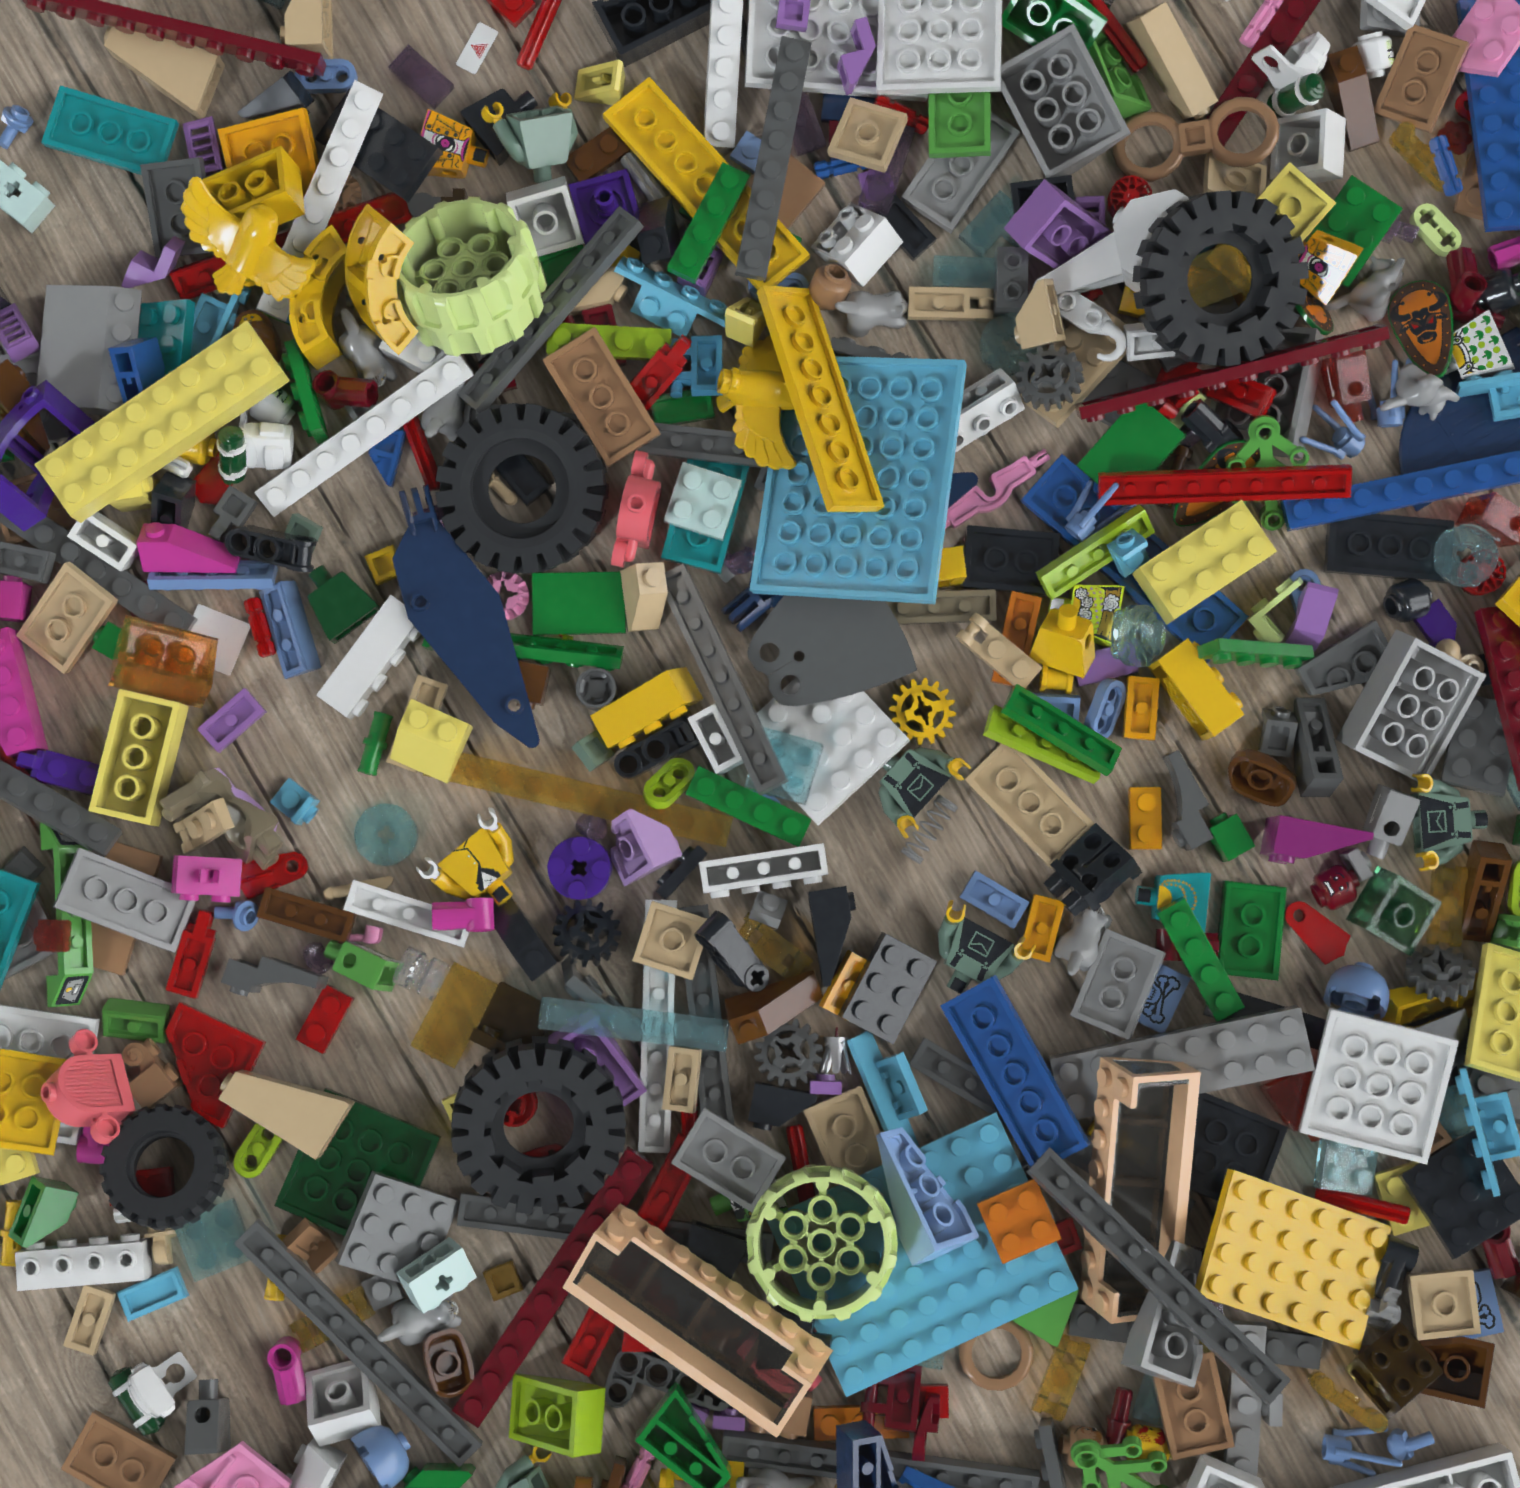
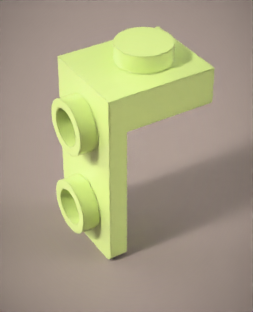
(1264, 627)

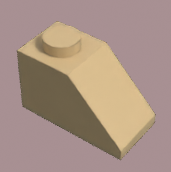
(607, 290)
(1040, 317)
(644, 595)

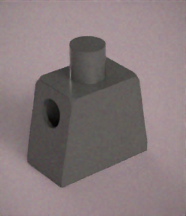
(206, 1434)

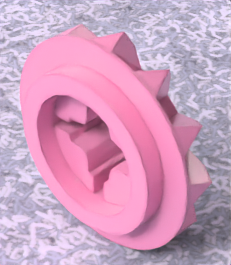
(517, 603)

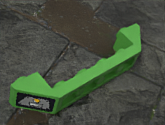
(75, 966)

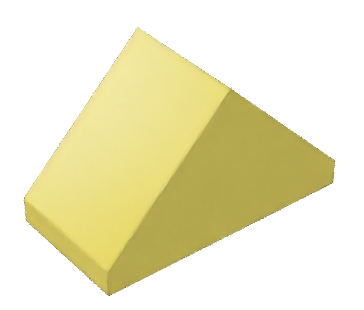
(601, 83)
(745, 321)

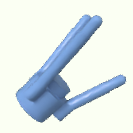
(1392, 417)
(1347, 440)
(1082, 524)
(1339, 1450)

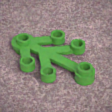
(1266, 459)
(1116, 1470)

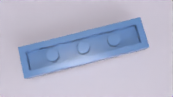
(249, 575)

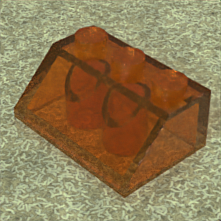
(163, 662)

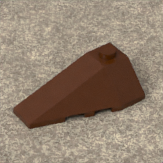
(1465, 1368)

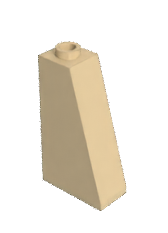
(1172, 61)
(176, 71)
(290, 1111)

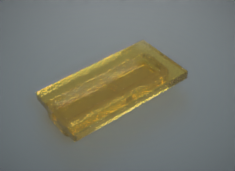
(1217, 275)
(454, 1015)

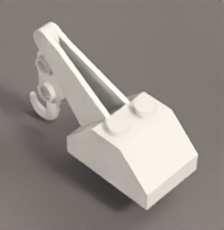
(1107, 264)

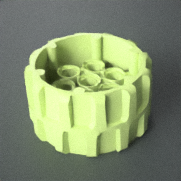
(470, 277)
(765, 1271)

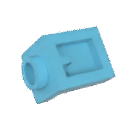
(1129, 551)
(295, 802)

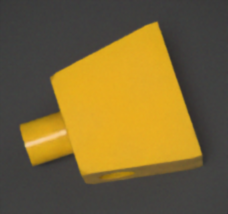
(1065, 642)

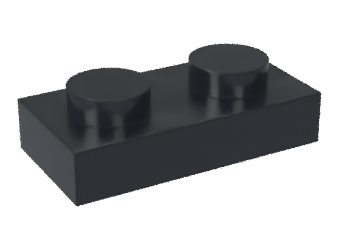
(671, 880)

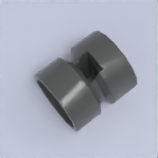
(596, 688)

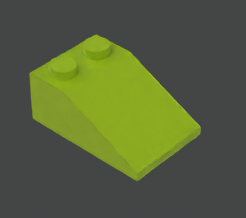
(557, 1414)

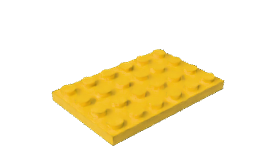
(1292, 1259)

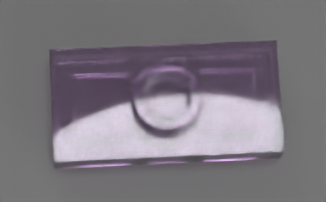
(421, 77)

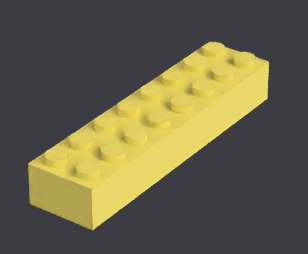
(162, 422)

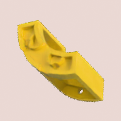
(377, 279)
(318, 300)

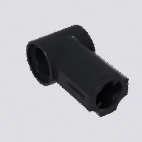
(1209, 425)
(1396, 1263)

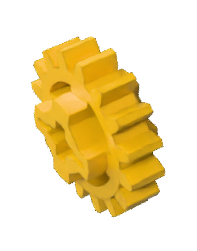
(935, 707)

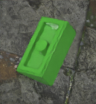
(135, 1020)

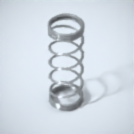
(908, 851)

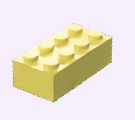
(1204, 562)
(138, 757)

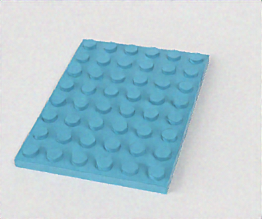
(910, 432)
(940, 1300)

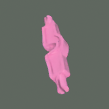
(1002, 482)

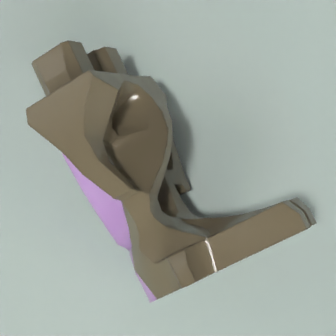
(254, 828)

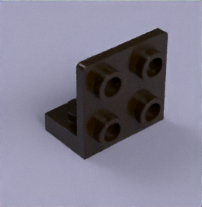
(507, 1018)
(1394, 1370)

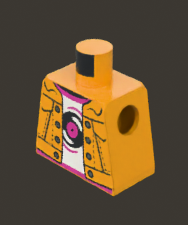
(457, 146)
(1328, 264)

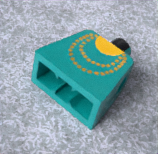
(1170, 887)

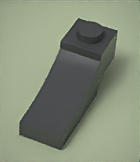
(1189, 826)
(249, 977)

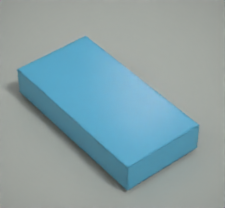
(152, 1293)

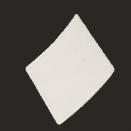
(228, 630)

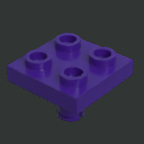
(599, 198)

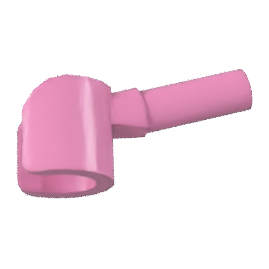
(371, 935)

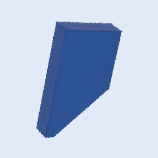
(387, 455)

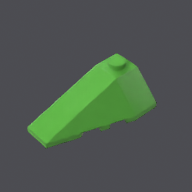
(1125, 89)

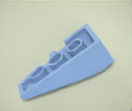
(923, 1211)

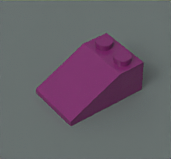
(1296, 838)

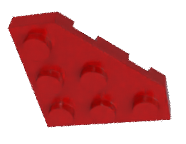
(206, 1054)

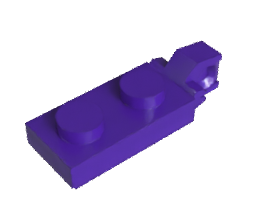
(60, 770)

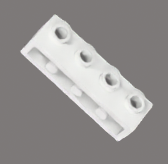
(987, 406)
(369, 660)
(763, 868)
(84, 1263)

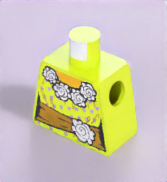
(1097, 604)

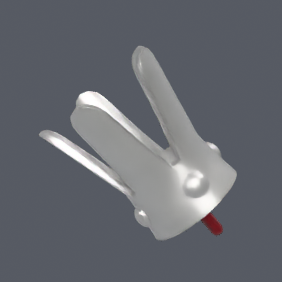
(837, 1054)

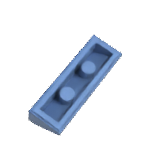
(290, 629)

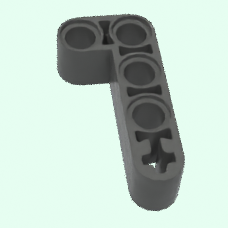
(641, 1373)

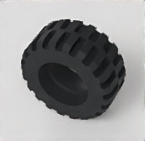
(139, 1133)

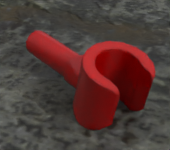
(1170, 409)

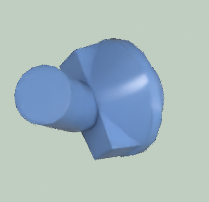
(17, 120)
(243, 914)
(1403, 1447)

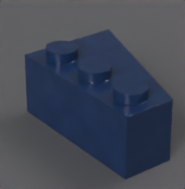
(862, 1457)

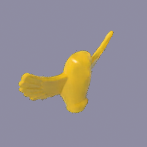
(244, 245)
(759, 397)

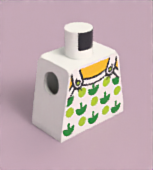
(1479, 349)

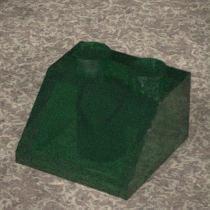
(1394, 910)

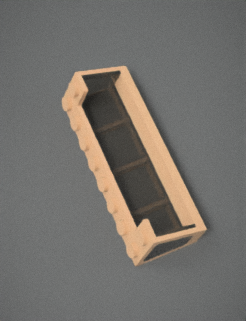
(1139, 1168)
(697, 1319)

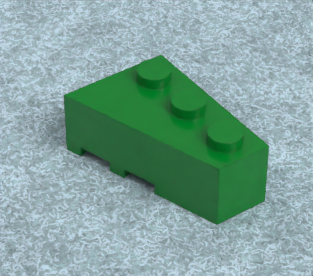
(683, 1443)

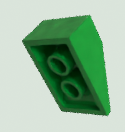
(1041, 19)

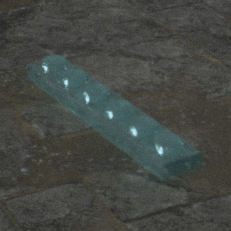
(633, 1024)

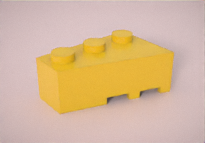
(646, 707)

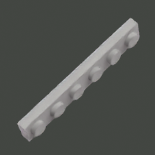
(1245, 1409)

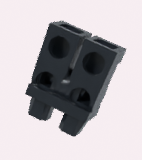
(1091, 870)

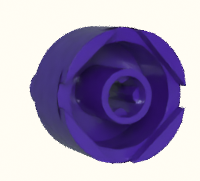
(561, 868)

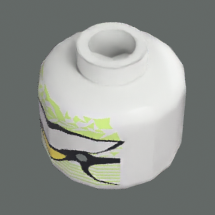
(1376, 53)
(274, 408)

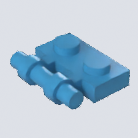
(706, 364)

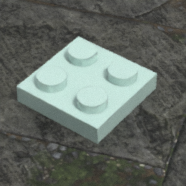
(702, 501)

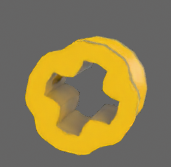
(1055, 679)

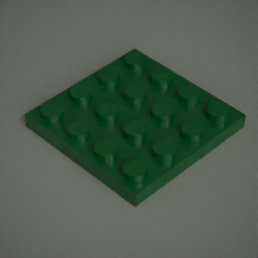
(366, 1141)

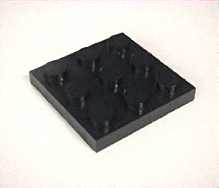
(1231, 1140)
(1455, 1198)

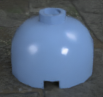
(1358, 990)
(383, 1454)

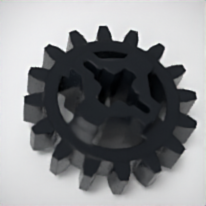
(579, 943)

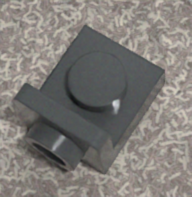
(1278, 731)

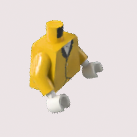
(477, 864)

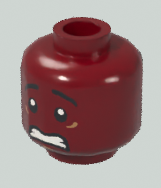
(1334, 887)

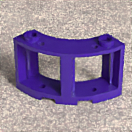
(33, 506)

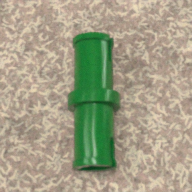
(375, 743)

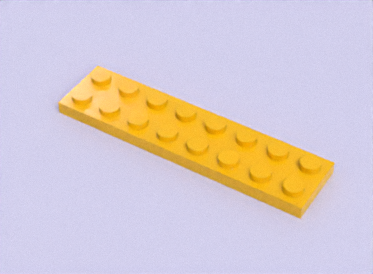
(686, 168)
(820, 400)

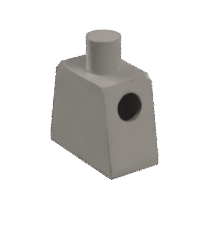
(1391, 807)

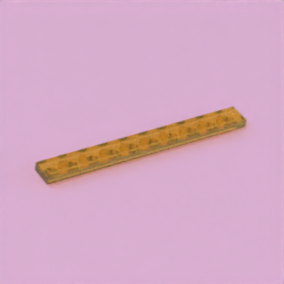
(586, 797)

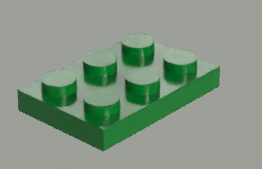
(1360, 218)
(303, 392)

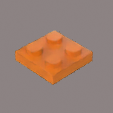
(1018, 1220)

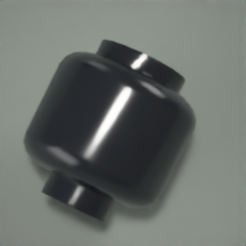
(1501, 291)
(1407, 600)

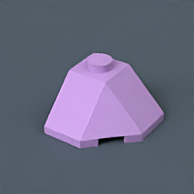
(641, 846)

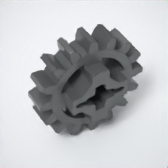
(1048, 382)
(1439, 973)
(779, 1065)

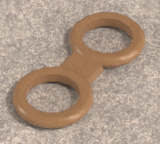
(1199, 138)
(1006, 1381)

